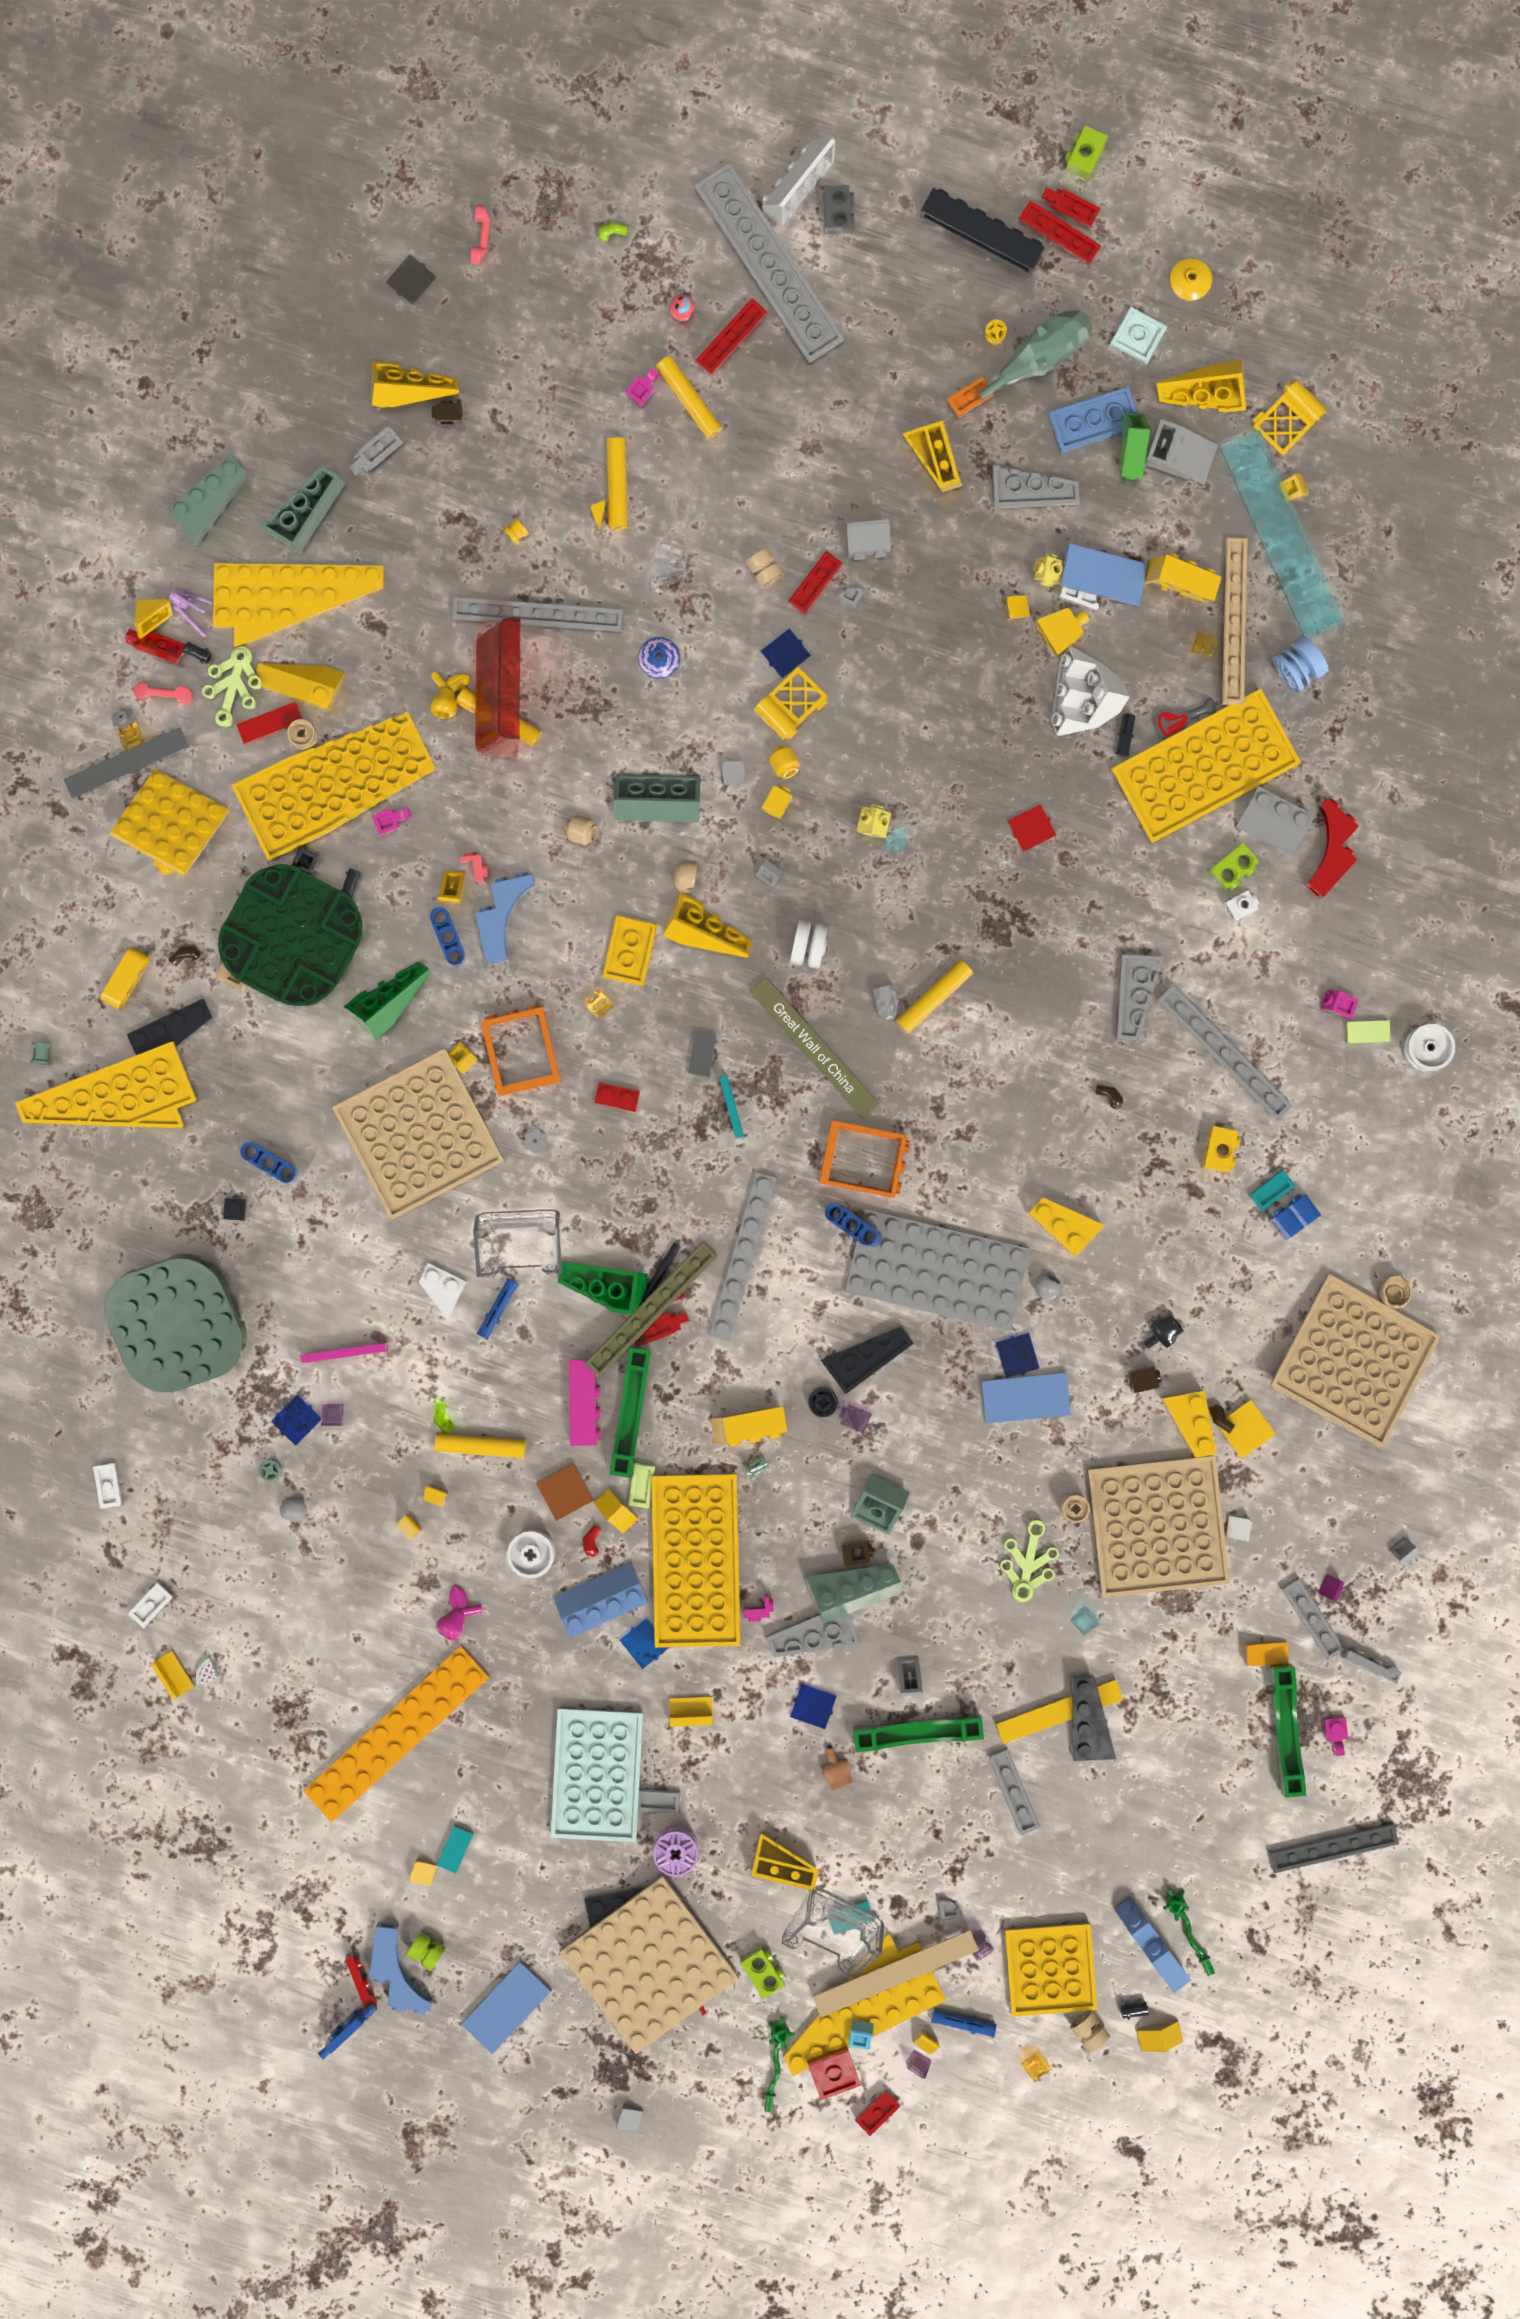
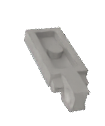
(376, 451)
(1372, 1665)

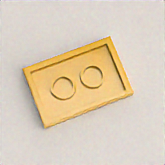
(629, 950)

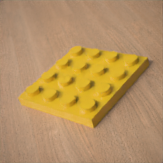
(169, 822)
(1051, 1969)

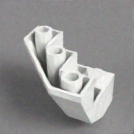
(1085, 694)

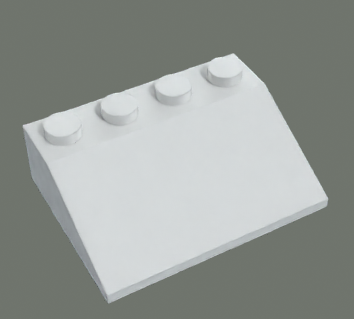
(799, 180)

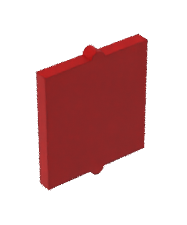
(1031, 828)

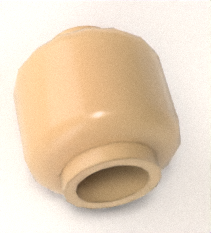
(581, 830)

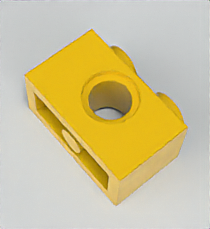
(1212, 1159)

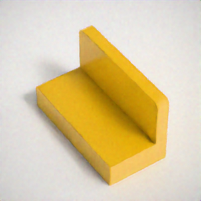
(173, 1674)
(691, 1711)

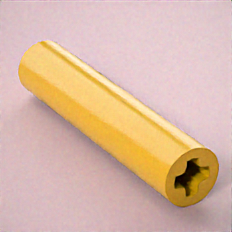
(688, 397)
(617, 483)
(528, 733)
(934, 996)
(480, 1445)

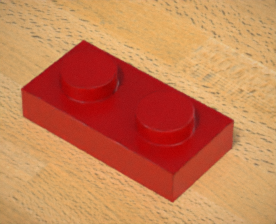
(617, 1097)
(877, 2112)

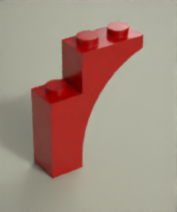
(1336, 858)

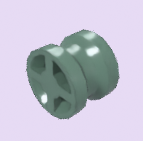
(268, 1473)

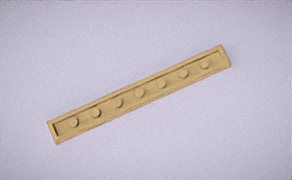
(1234, 621)
(895, 1973)

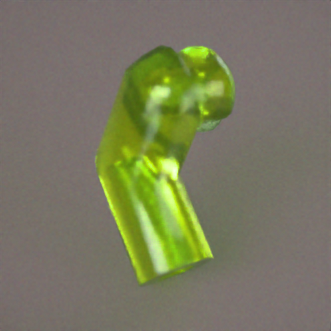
(441, 1419)

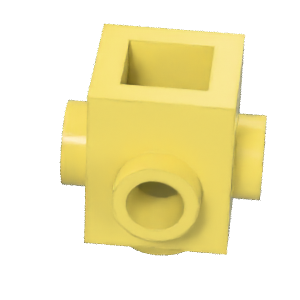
(1048, 570)
(873, 821)

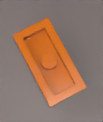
(968, 397)

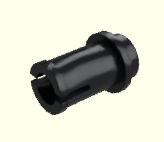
(198, 653)
(351, 881)
(1134, 2010)

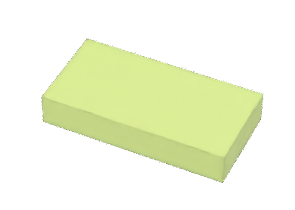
(1368, 1031)
(641, 1485)

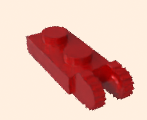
(362, 1983)

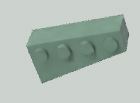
(207, 499)
(304, 510)

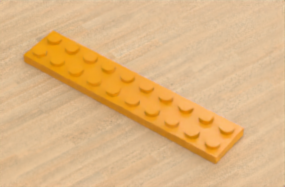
(396, 1734)

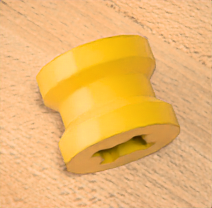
(998, 328)
(515, 531)

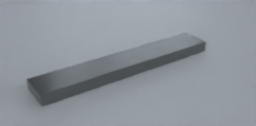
(126, 763)
(1333, 1847)

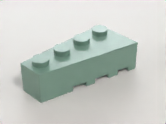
(852, 1590)

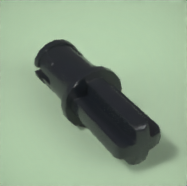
(1125, 734)

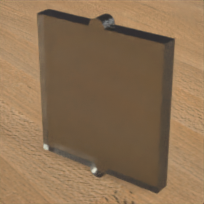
(411, 279)

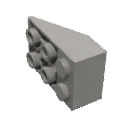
(1181, 452)

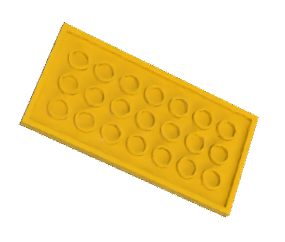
(1205, 766)
(695, 1560)

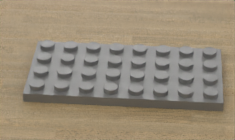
(939, 1271)

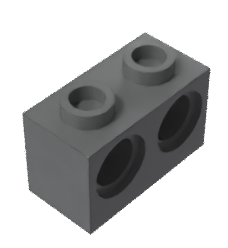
(833, 209)

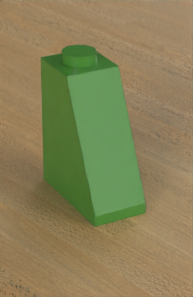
(1133, 445)

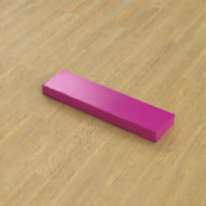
(346, 1352)

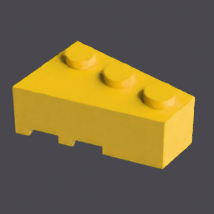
(1064, 1225)
(1192, 1420)
(749, 1426)
(781, 1866)

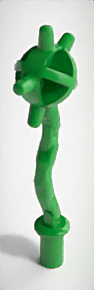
(1176, 1905)
(780, 2035)

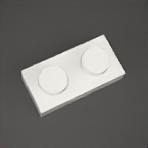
(107, 1485)
(151, 1605)

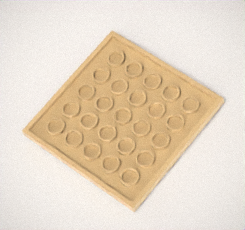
(418, 1134)
(1355, 1361)
(1158, 1526)
(649, 1964)

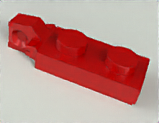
(1071, 206)
(157, 645)
(662, 1327)

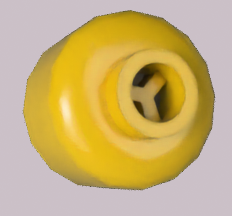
(784, 762)

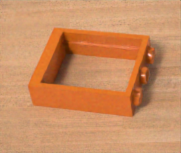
(510, 1016)
(899, 1165)

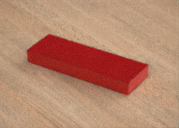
(815, 582)
(268, 723)

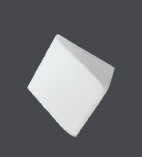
(1238, 1528)

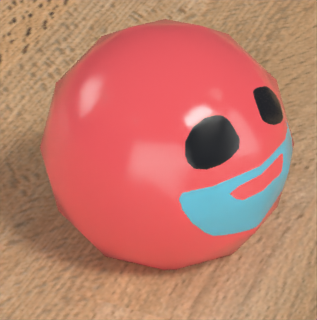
(681, 307)

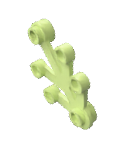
(233, 683)
(1028, 1564)

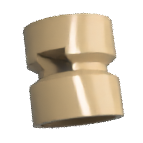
(763, 565)
(302, 735)
(1074, 1508)
(1092, 2034)

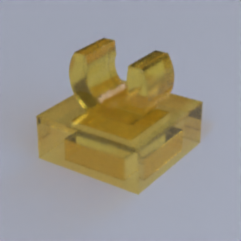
(1203, 645)
(131, 736)
(599, 1005)
(1036, 2066)

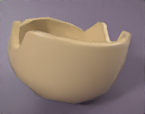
(685, 875)
(1395, 1292)

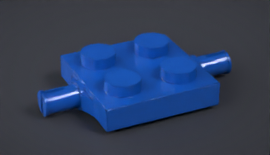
(342, 2033)

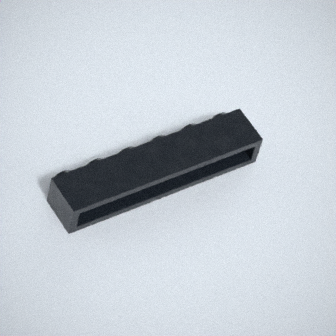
(982, 231)

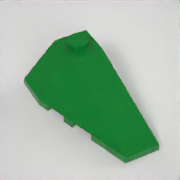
(381, 1007)
(612, 1288)

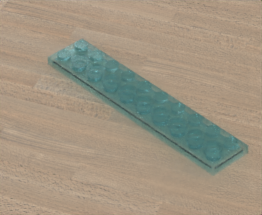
(1282, 535)

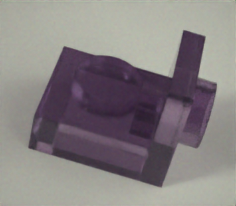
(854, 1418)

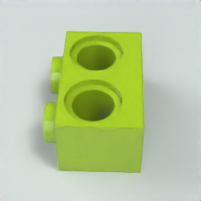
(1231, 864)
(758, 1974)

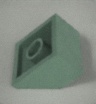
(880, 1504)

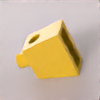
(1062, 629)

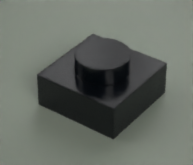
(235, 1209)

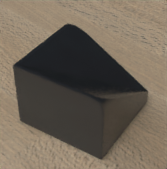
(305, 859)

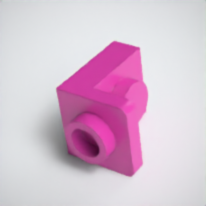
(1339, 1003)

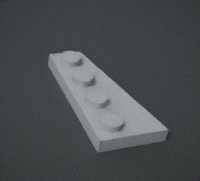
(1024, 489)
(1136, 990)
(813, 1636)

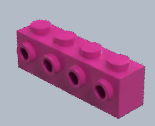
(583, 1406)

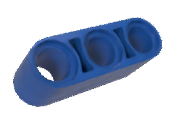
(443, 927)
(259, 1158)
(860, 1232)

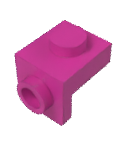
(755, 1614)

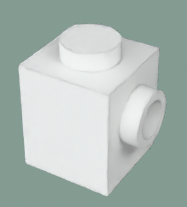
(1241, 906)

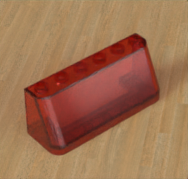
(498, 690)

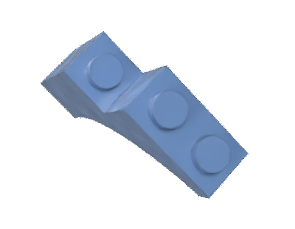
(493, 922)
(1152, 1945)
(388, 1966)

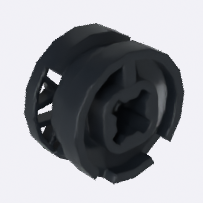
(823, 1402)

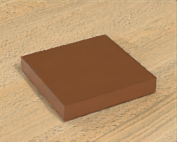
(564, 1491)

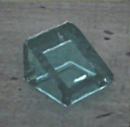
(1085, 1620)

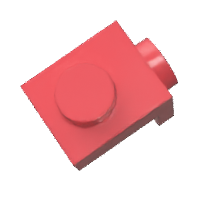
(480, 869)

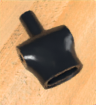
(1164, 1331)

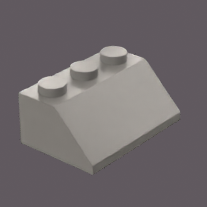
(1275, 821)

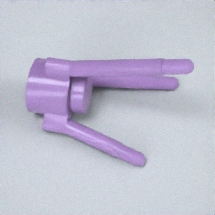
(182, 599)

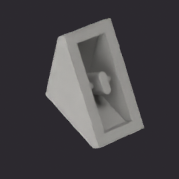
(909, 1676)

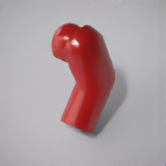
(589, 1545)

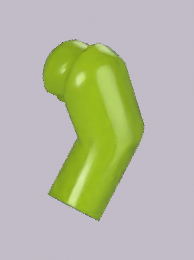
(610, 228)

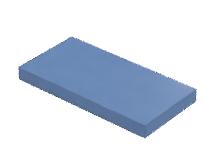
(1091, 419)
(1103, 574)
(1026, 1398)
(506, 2007)

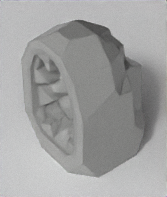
(886, 1002)

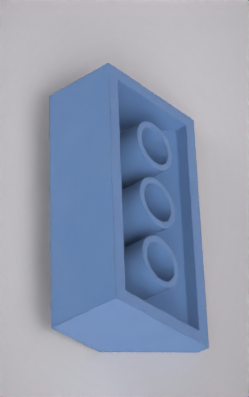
(600, 1599)

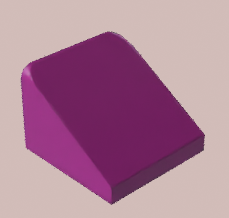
(1331, 1588)

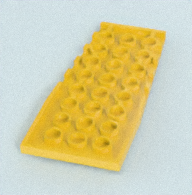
(331, 784)

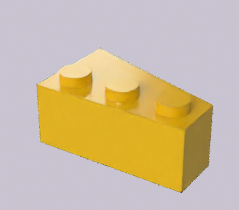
(936, 454)
(1183, 577)

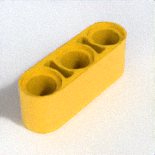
(125, 978)

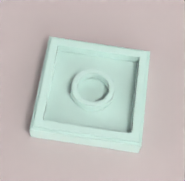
(1138, 335)

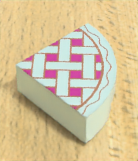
(206, 1672)

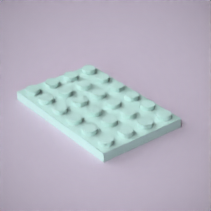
(596, 1775)

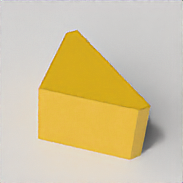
(151, 614)
(452, 888)
(615, 1511)
(1160, 2037)

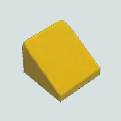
(1295, 486)
(598, 513)
(1017, 607)
(462, 1057)
(435, 1495)
(409, 1526)
(423, 1872)
(926, 2042)

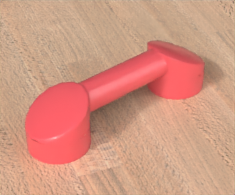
(479, 253)
(181, 693)

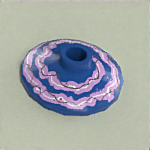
(659, 668)

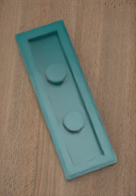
(731, 1106)

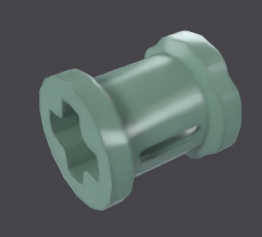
(40, 1053)
(752, 1468)

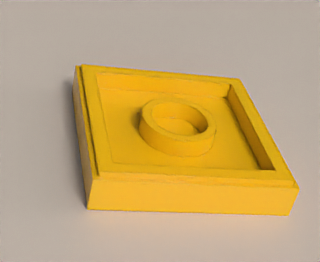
(1249, 1431)

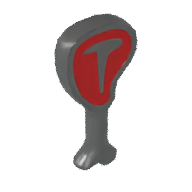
(1170, 723)

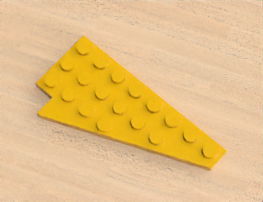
(276, 596)
(128, 1093)
(882, 2009)

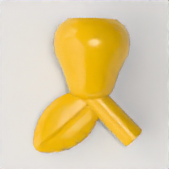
(444, 702)

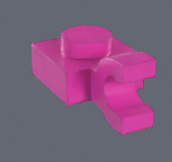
(641, 389)
(387, 820)
(1336, 1731)

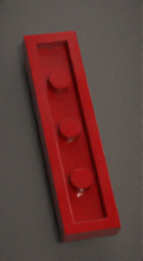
(1059, 232)
(731, 337)

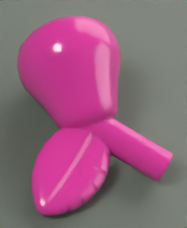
(452, 1623)

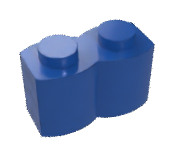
(1295, 1216)

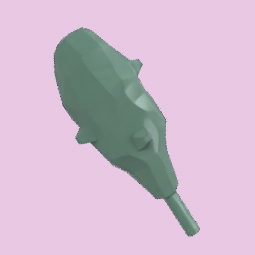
(1044, 348)

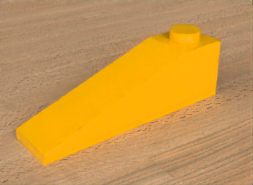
(398, 386)
(1212, 386)
(305, 683)
(698, 928)

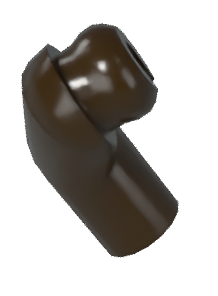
(184, 952)
(1113, 1095)
(1219, 1418)

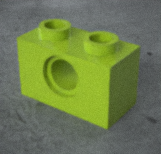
(1092, 141)

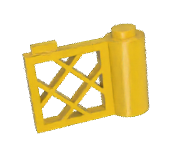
(1302, 404)
(779, 716)

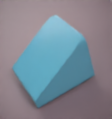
(860, 2034)

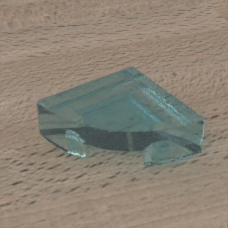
(896, 841)

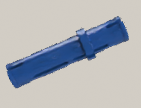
(493, 1316)
(964, 2023)

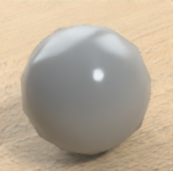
(1047, 1286)
(293, 1509)

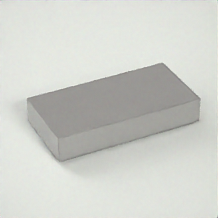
(659, 1801)

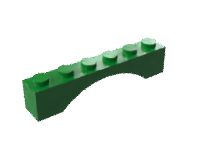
(630, 1412)
(1286, 1727)
(914, 1732)

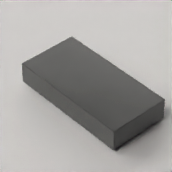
(702, 1054)

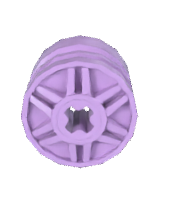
(676, 1838)

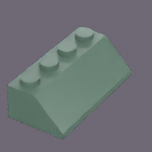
(657, 798)

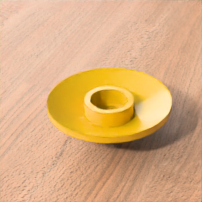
(1187, 288)

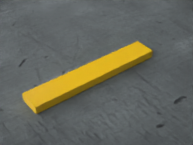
(1051, 1714)

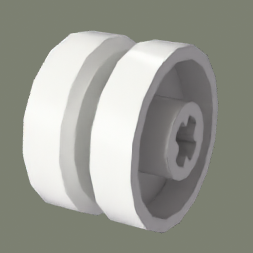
(809, 943)
(1416, 1049)
(526, 1565)

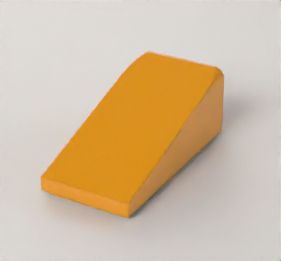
(1266, 1653)

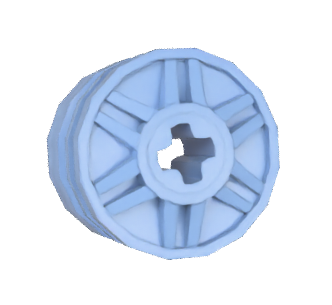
(1298, 665)

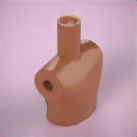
(837, 1771)

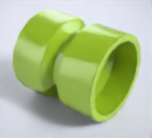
(425, 1951)

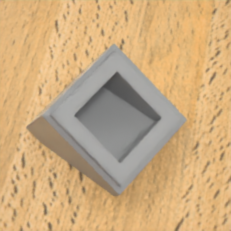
(733, 772)
(629, 2118)

